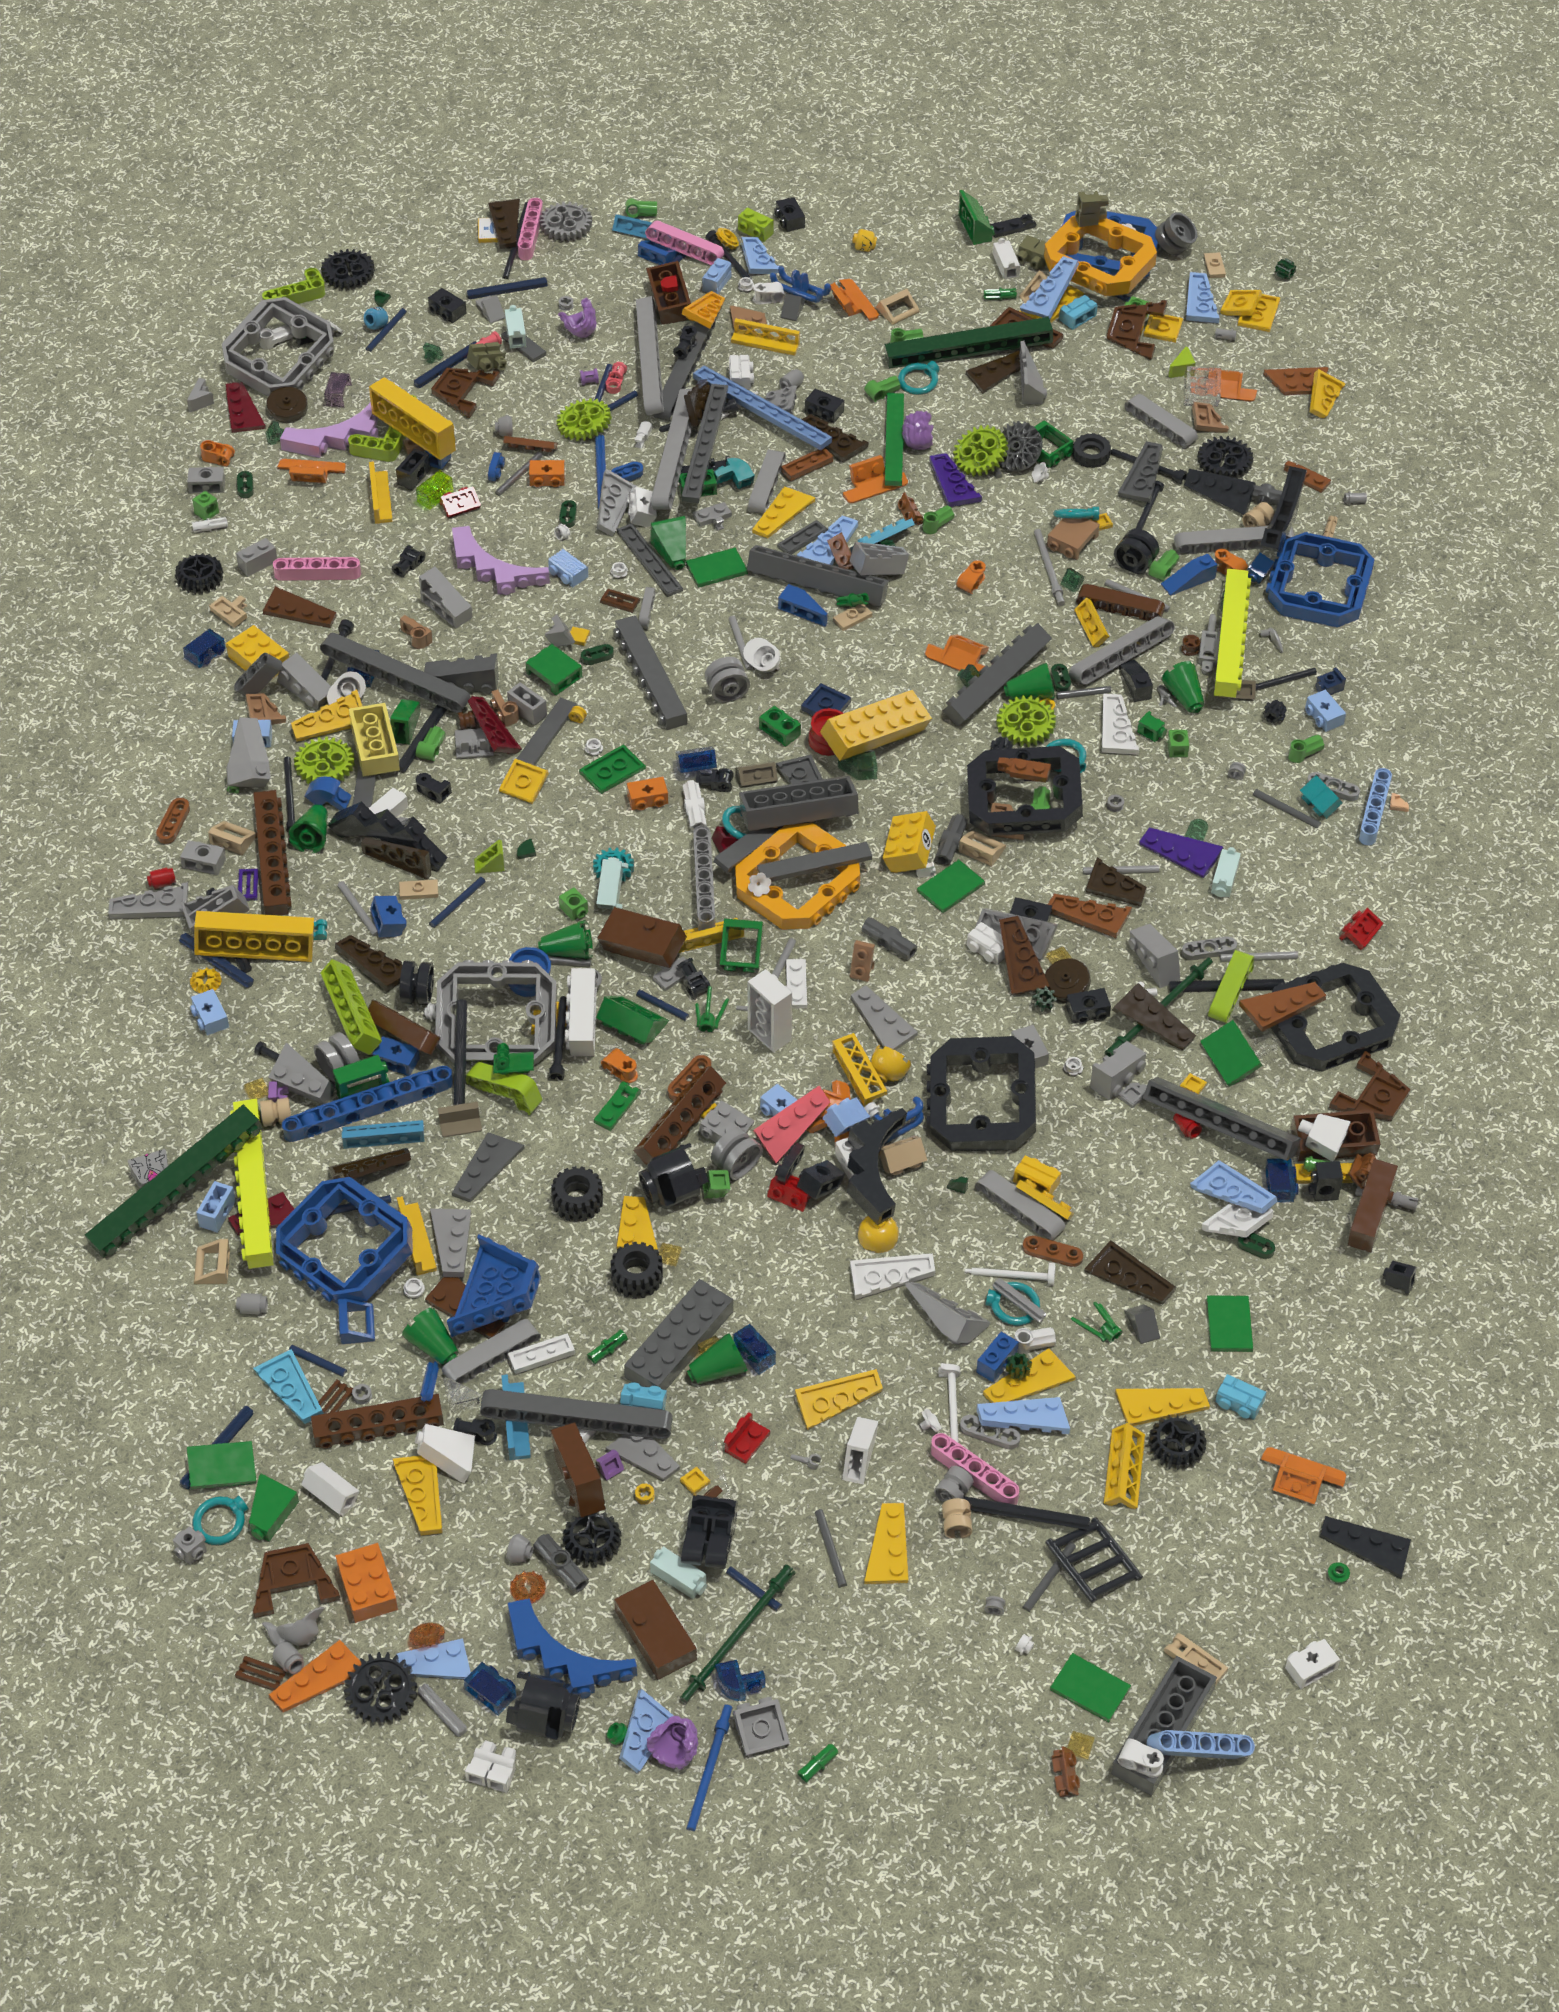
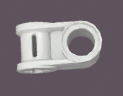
(769, 292)
(1140, 1758)

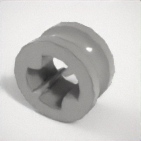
(566, 307)
(1234, 767)
(1115, 798)
(358, 1390)
(994, 1605)

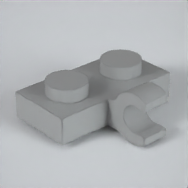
(713, 514)
(669, 976)

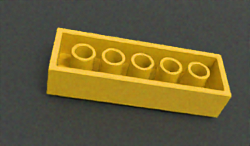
(412, 418)
(875, 725)
(253, 936)

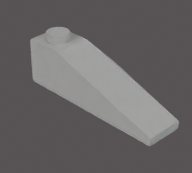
(1031, 381)
(248, 756)
(954, 1322)

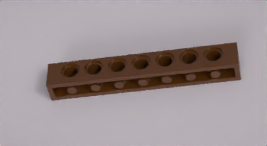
(271, 853)

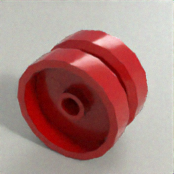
(815, 738)

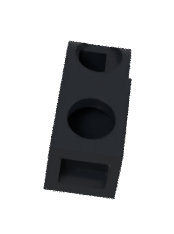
(432, 788)

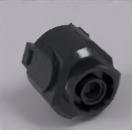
(672, 1178)
(545, 1708)

